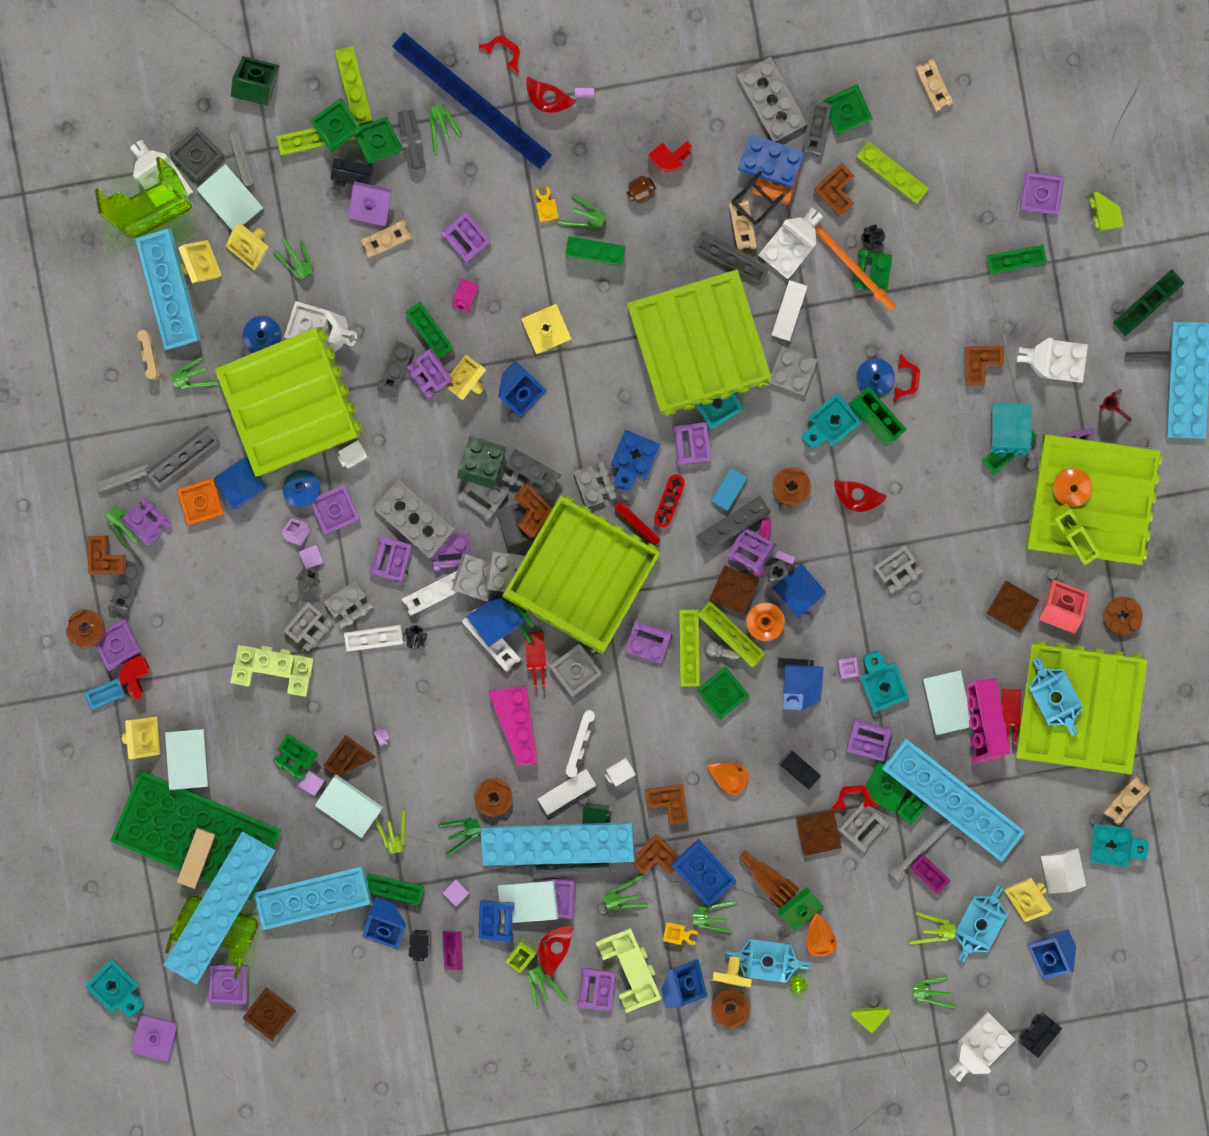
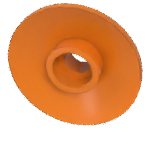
(1068, 478)
(774, 627)

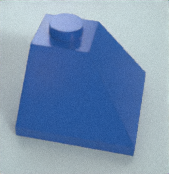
(519, 389)
(239, 483)
(799, 590)
(495, 620)
(801, 686)
(384, 924)
(1054, 954)
(683, 985)

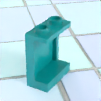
(1011, 428)

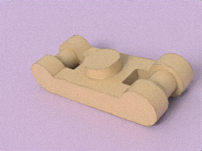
(933, 85)
(742, 226)
(386, 239)
(148, 355)
(1126, 800)

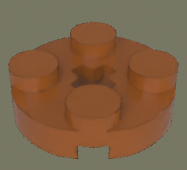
(785, 477)
(1114, 609)
(95, 632)
(503, 792)
(735, 998)

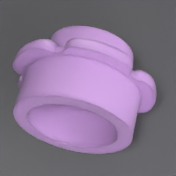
(381, 736)

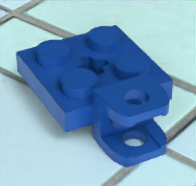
(631, 468)

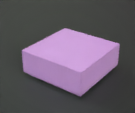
(584, 92)
(311, 557)
(784, 557)
(848, 667)
(456, 892)

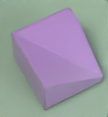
(295, 531)
(312, 782)

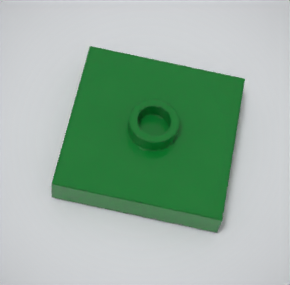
(848, 110)
(336, 124)
(378, 141)
(722, 692)
(885, 789)
(800, 908)

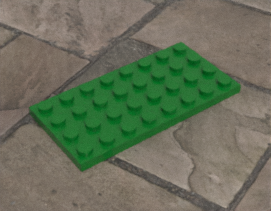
(164, 822)

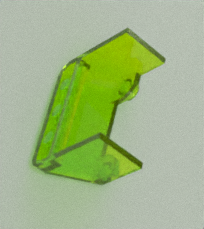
(148, 208)
(237, 939)

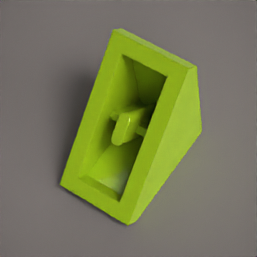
(521, 956)
(870, 1017)

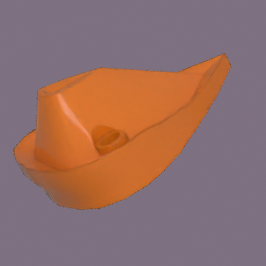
(729, 776)
(819, 937)

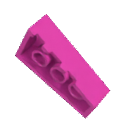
(515, 717)
(987, 721)

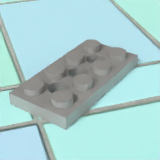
(778, 88)
(401, 520)

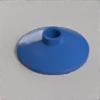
(257, 324)
(876, 366)
(307, 493)

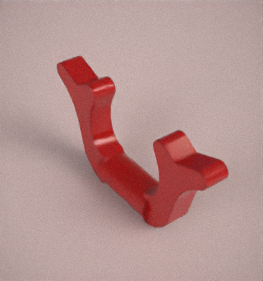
(507, 43)
(915, 379)
(854, 789)

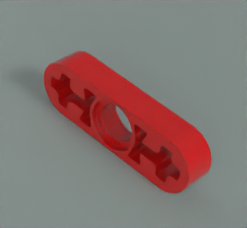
(678, 489)

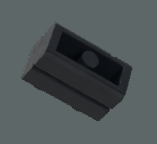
(348, 171)
(799, 769)
(419, 944)
(1039, 1034)

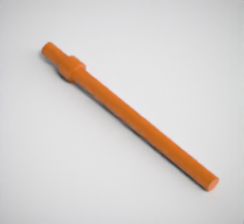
(879, 294)

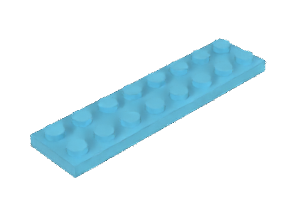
(953, 799)
(557, 844)
(219, 907)

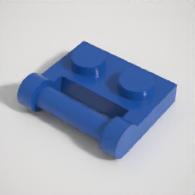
(490, 920)

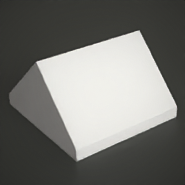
(1063, 871)

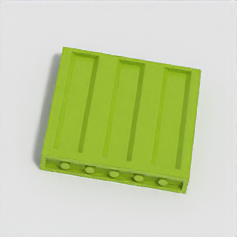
(699, 343)
(289, 401)
(1119, 501)
(581, 574)
(1110, 716)

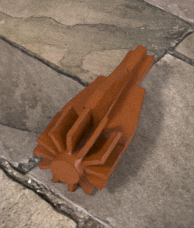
(770, 880)

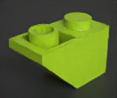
(1107, 213)

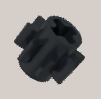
(873, 237)
(414, 637)

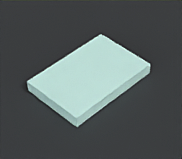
(230, 197)
(947, 702)
(186, 759)
(348, 806)
(532, 901)

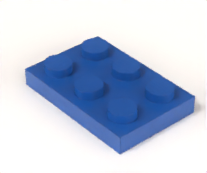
(775, 160)
(703, 872)

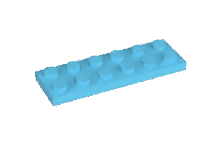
(167, 289)
(1188, 380)
(313, 898)

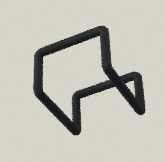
(752, 183)

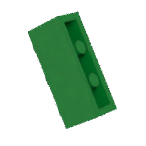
(595, 251)
(877, 416)

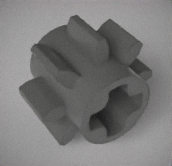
(308, 580)

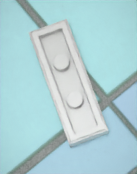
(789, 310)
(373, 638)
(566, 791)

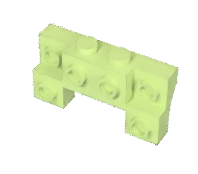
(275, 663)
(633, 961)

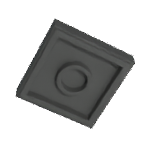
(196, 154)

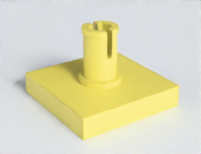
(247, 245)
(199, 261)
(546, 329)
(466, 378)
(142, 737)
(1028, 899)
(732, 976)

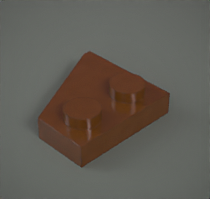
(347, 757)

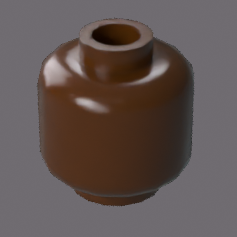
(641, 189)

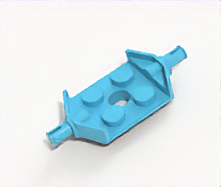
(1052, 681)
(985, 908)
(783, 960)

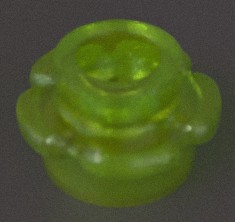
(798, 985)

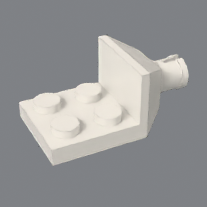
(146, 166)
(791, 243)
(307, 317)
(1056, 359)
(981, 1047)

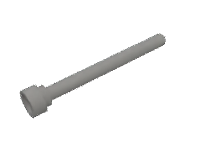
(898, 871)

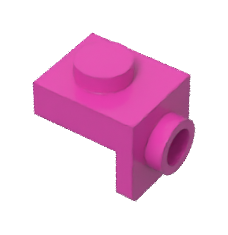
(464, 295)

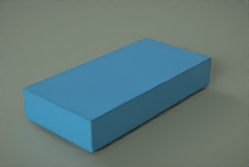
(729, 489)
(105, 694)

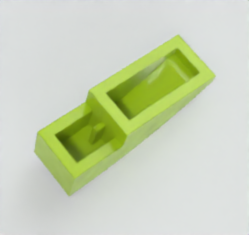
(1075, 534)

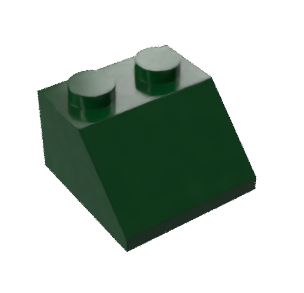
(254, 80)

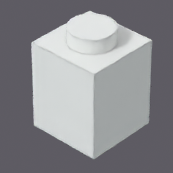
(352, 454)
(620, 772)

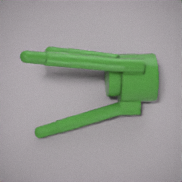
(439, 115)
(595, 218)
(302, 269)
(181, 376)
(115, 517)
(614, 900)
(702, 918)
(537, 976)
(922, 991)

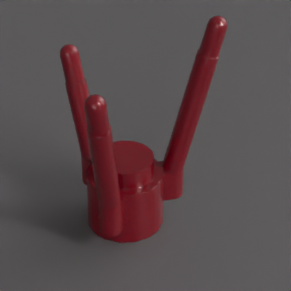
(1112, 404)

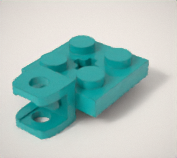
(715, 416)
(823, 429)
(878, 673)
(1125, 848)
(118, 998)

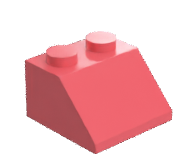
(1064, 606)

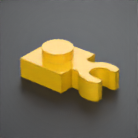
(546, 208)
(675, 934)

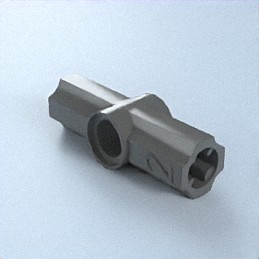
(411, 139)
(776, 571)

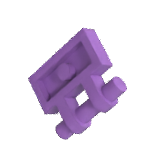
(434, 372)
(142, 525)

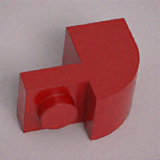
(669, 161)
(131, 672)

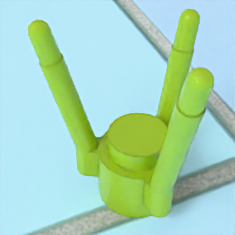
(393, 843)
(946, 930)

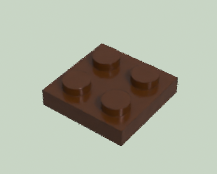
(734, 590)
(1012, 606)
(818, 833)
(269, 1013)

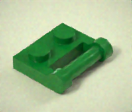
(879, 269)

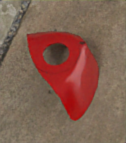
(536, 94)
(869, 501)
(547, 958)

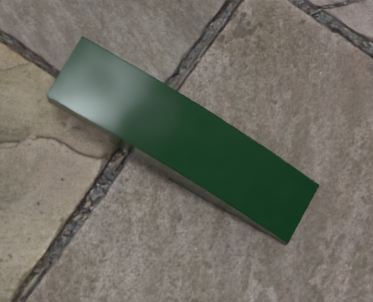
(1148, 302)

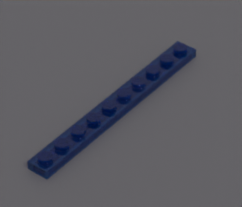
(472, 101)

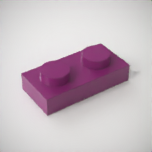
(929, 873)
(452, 950)

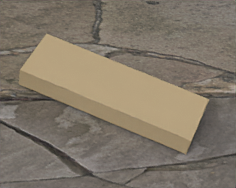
(196, 858)

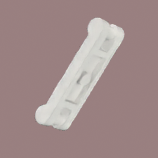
(430, 594)
(496, 650)
(577, 751)

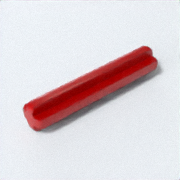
(632, 519)

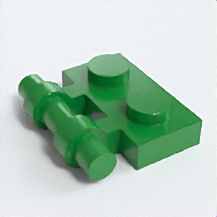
(298, 752)

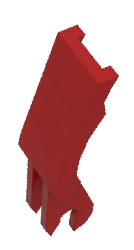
(536, 655)
(1011, 710)

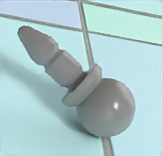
(713, 649)

